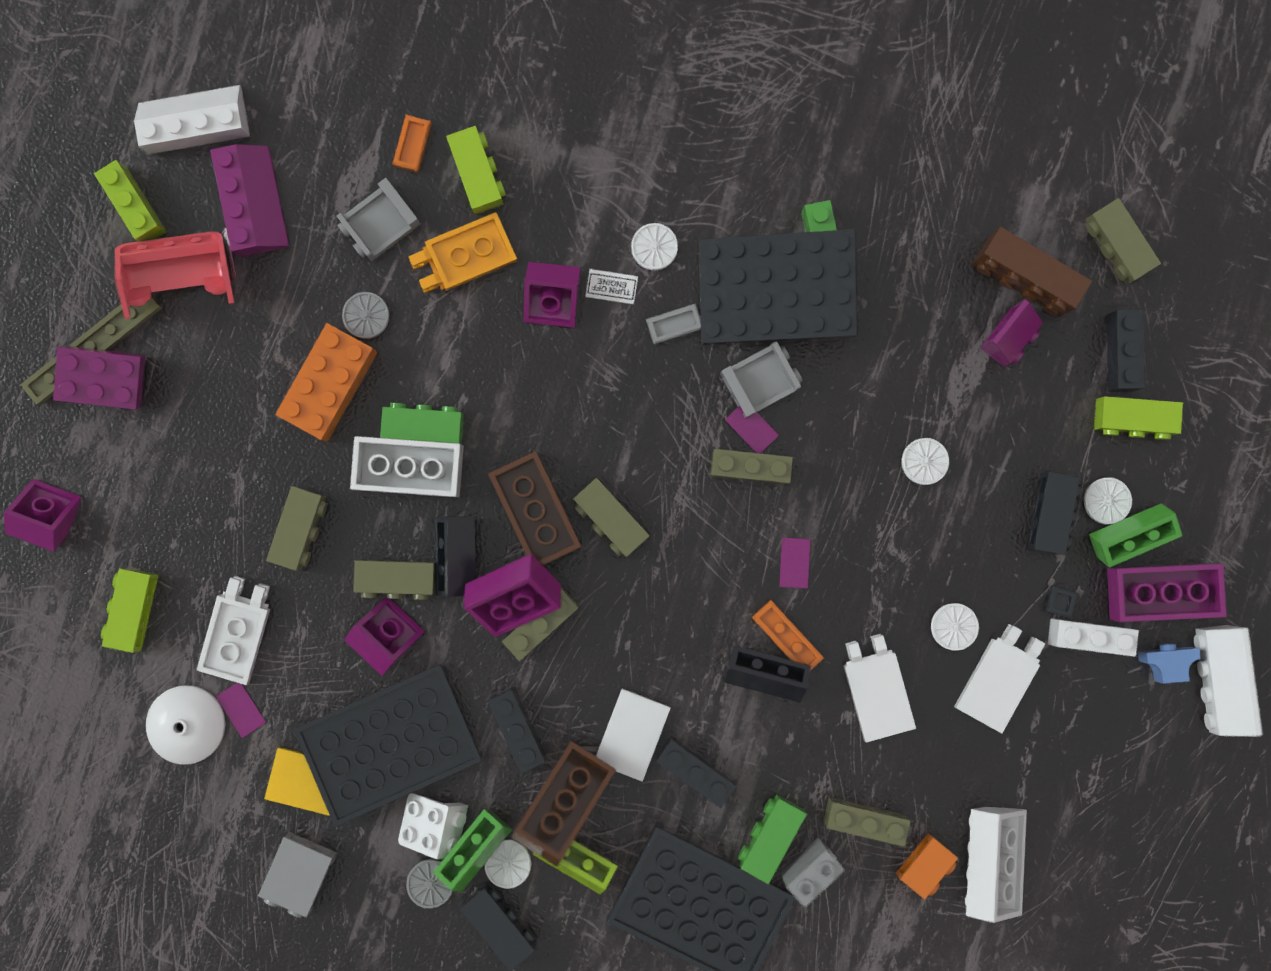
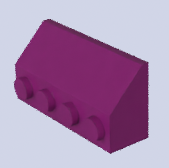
(249, 199)

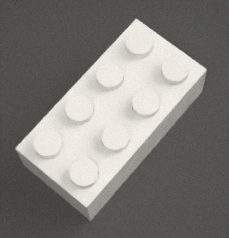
(406, 467)

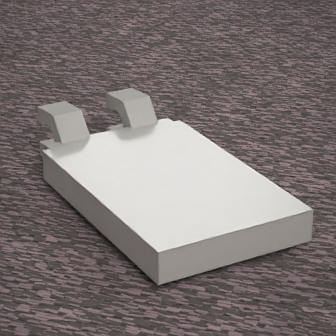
(235, 633)
(1000, 679)
(878, 691)

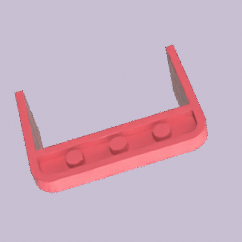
(170, 265)

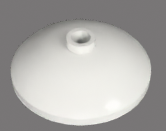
(201, 719)

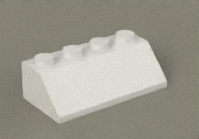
(191, 120)
(1228, 681)
(996, 863)

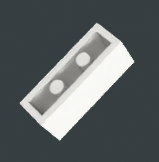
(1093, 637)

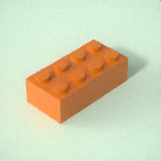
(326, 383)

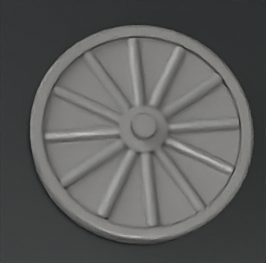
(365, 315)
(426, 888)

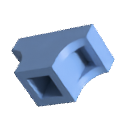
(1170, 662)

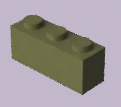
(1122, 241)
(751, 466)
(610, 518)
(297, 528)
(394, 579)
(529, 635)
(866, 821)

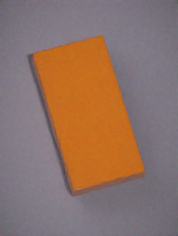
(412, 143)

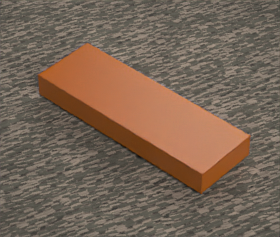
(786, 635)

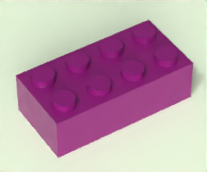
(1166, 592)

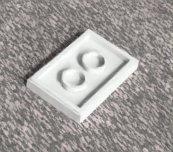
(632, 734)

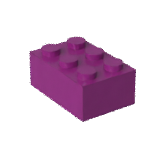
(99, 377)
(512, 595)

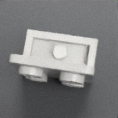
(431, 825)

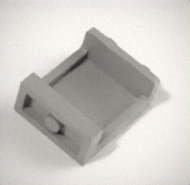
(378, 221)
(761, 379)
(811, 871)
(296, 875)

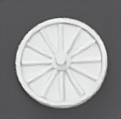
(654, 246)
(925, 461)
(1107, 500)
(954, 626)
(508, 865)

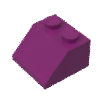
(551, 294)
(1013, 333)
(41, 515)
(384, 635)

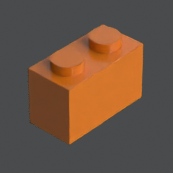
(927, 866)

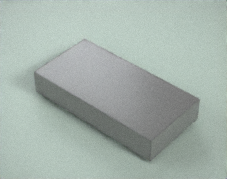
(674, 324)

